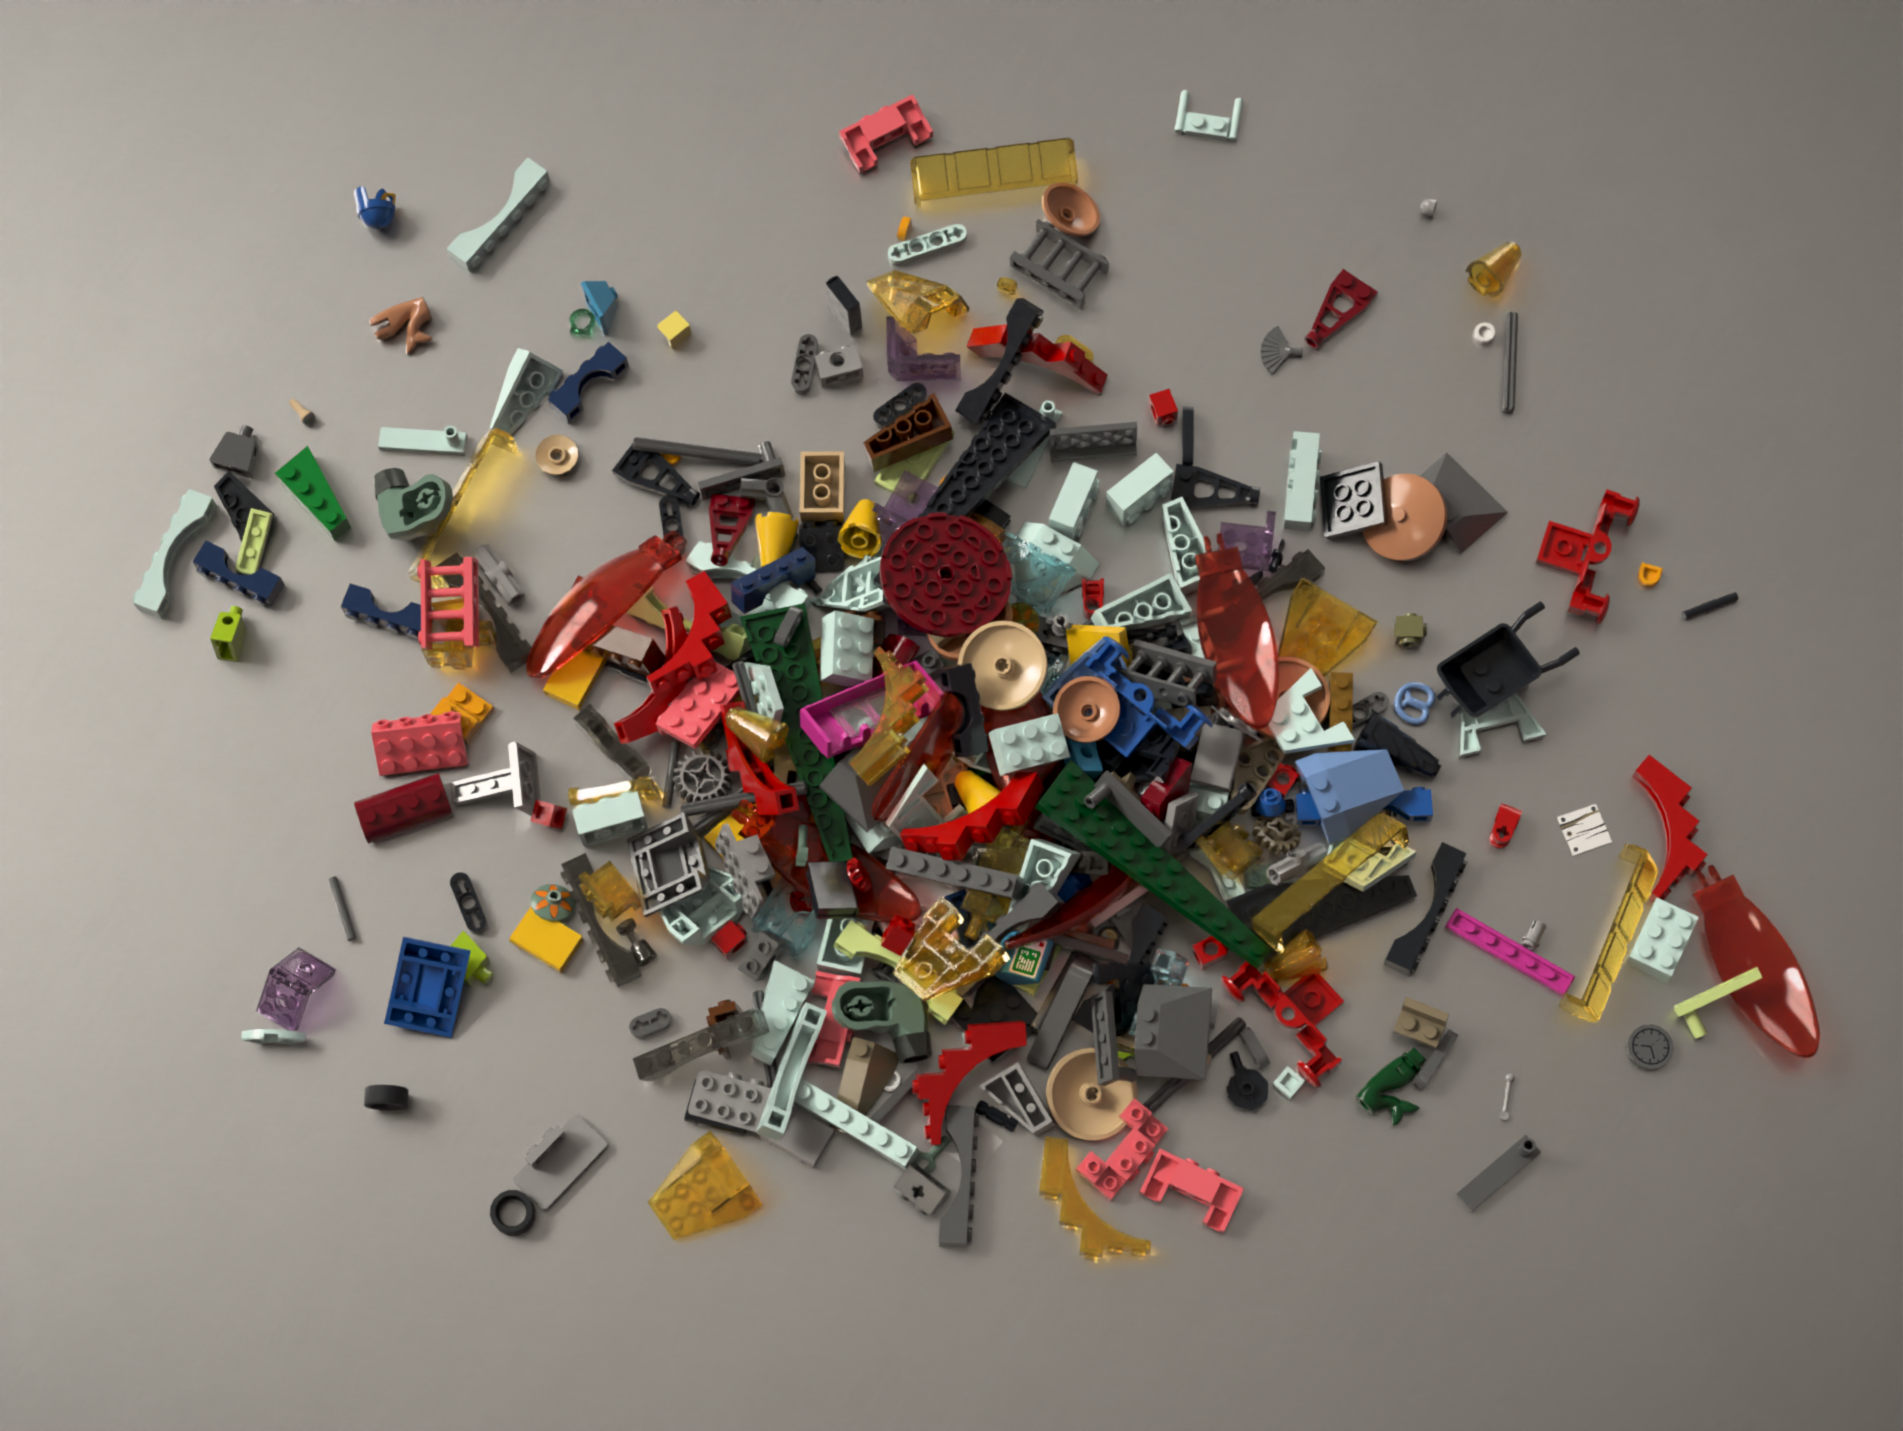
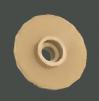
(554, 446)

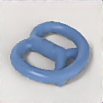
(1409, 700)

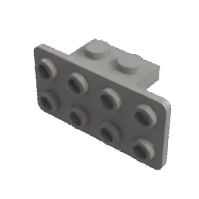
(747, 866)
(729, 1099)
(559, 1160)

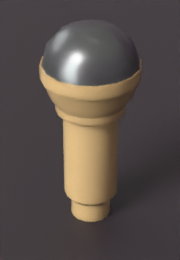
(307, 417)

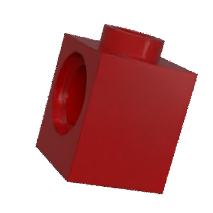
(1163, 407)
(1283, 771)
(548, 814)
(898, 934)
(730, 939)
(1204, 959)

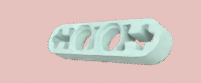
(928, 247)

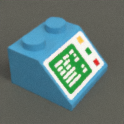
(1025, 962)

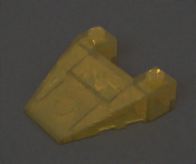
(941, 963)

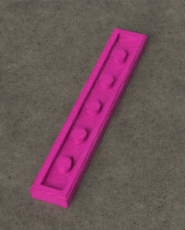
(1509, 952)

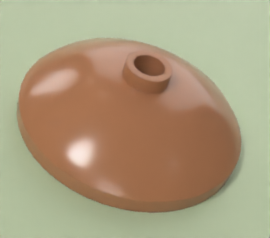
(1070, 209)
(1083, 695)

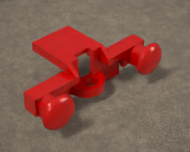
(1564, 547)
(1310, 1001)

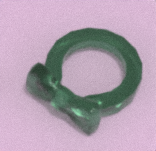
(587, 331)

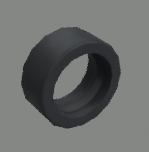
(386, 1097)
(500, 1200)

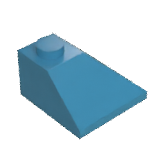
(601, 302)

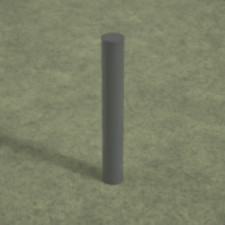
(669, 784)
(342, 909)

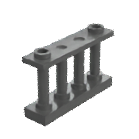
(1057, 284)
(1170, 661)

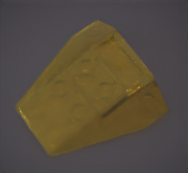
(915, 299)
(1322, 628)
(703, 1191)

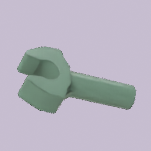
(802, 852)
(932, 1154)

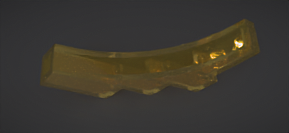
(898, 716)
(1096, 1234)

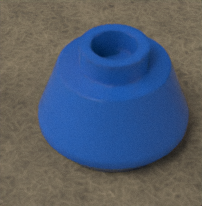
(1270, 803)

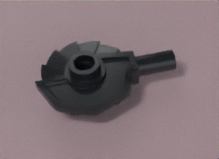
(1247, 1086)

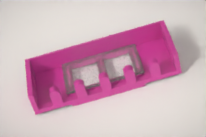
(853, 714)

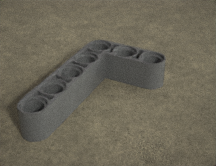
(1062, 1011)

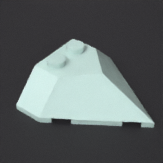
(1062, 548)
(855, 587)

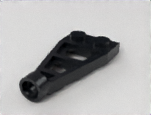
(634, 461)
(1185, 481)
(1217, 819)

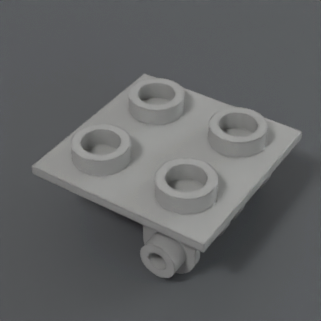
(1225, 718)

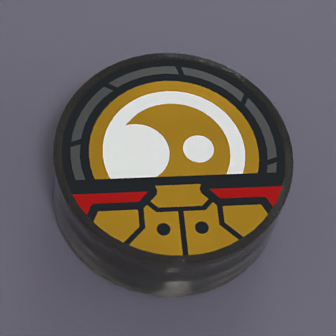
(1109, 932)

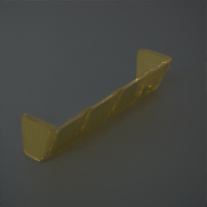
(993, 169)
(496, 437)
(1326, 876)
(1620, 933)

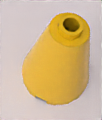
(861, 531)
(775, 535)
(974, 790)

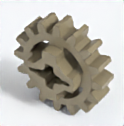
(1276, 834)

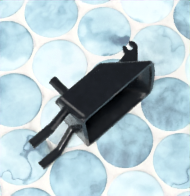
(1493, 668)

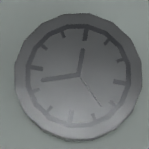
(1650, 1047)

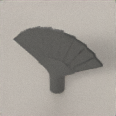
(1277, 349)

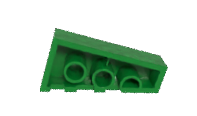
(311, 490)

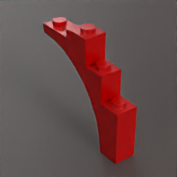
(1059, 357)
(705, 635)
(643, 719)
(770, 793)
(982, 825)
(1680, 826)
(956, 1063)

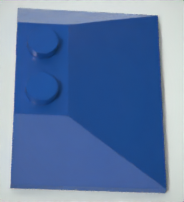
(427, 986)

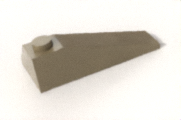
(865, 1075)

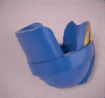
(375, 212)

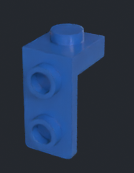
(1073, 884)

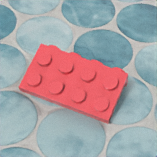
(698, 706)
(419, 743)

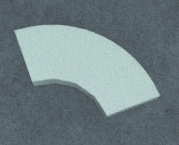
(264, 1036)

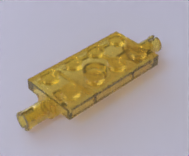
(1004, 855)

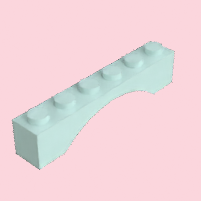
(472, 245)
(193, 514)
(781, 595)
(790, 1071)
(855, 1124)

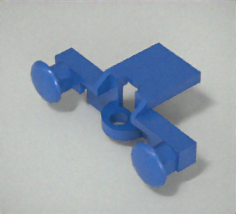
(1133, 726)

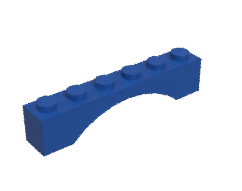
(1410, 805)

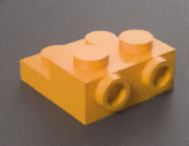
(471, 706)

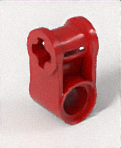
(1092, 595)
(1505, 823)

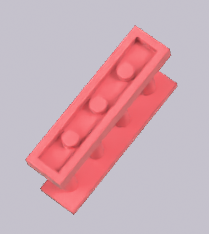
(468, 613)

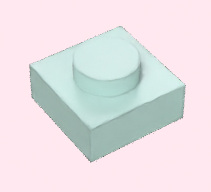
(1288, 1082)

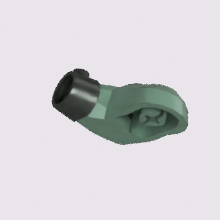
(414, 509)
(882, 1009)

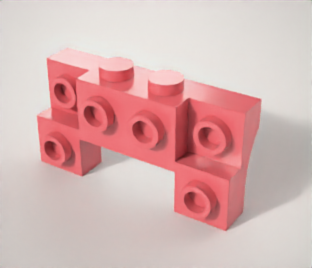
(882, 128)
(832, 1037)
(1124, 1161)
(1195, 1183)

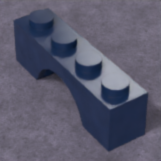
(606, 363)
(261, 585)
(751, 589)
(360, 604)

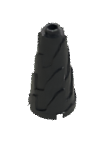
(1402, 748)

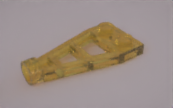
(645, 786)

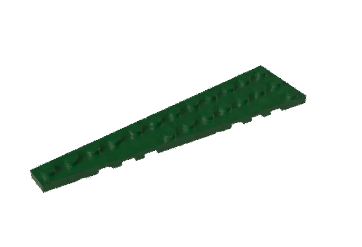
(799, 686)
(1153, 867)

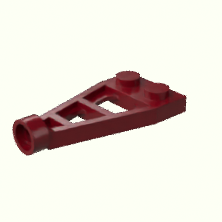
(1353, 290)
(728, 507)

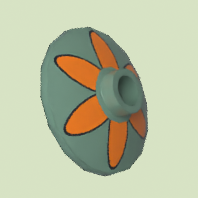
(549, 908)

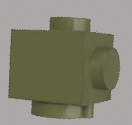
(1409, 630)

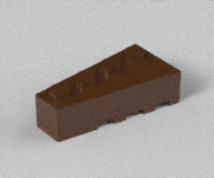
(909, 435)
(628, 650)

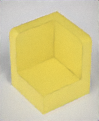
(674, 328)

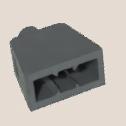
(236, 453)

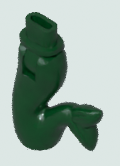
(1391, 1077)

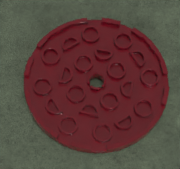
(945, 606)

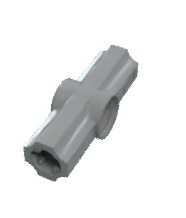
(498, 574)
(1297, 863)

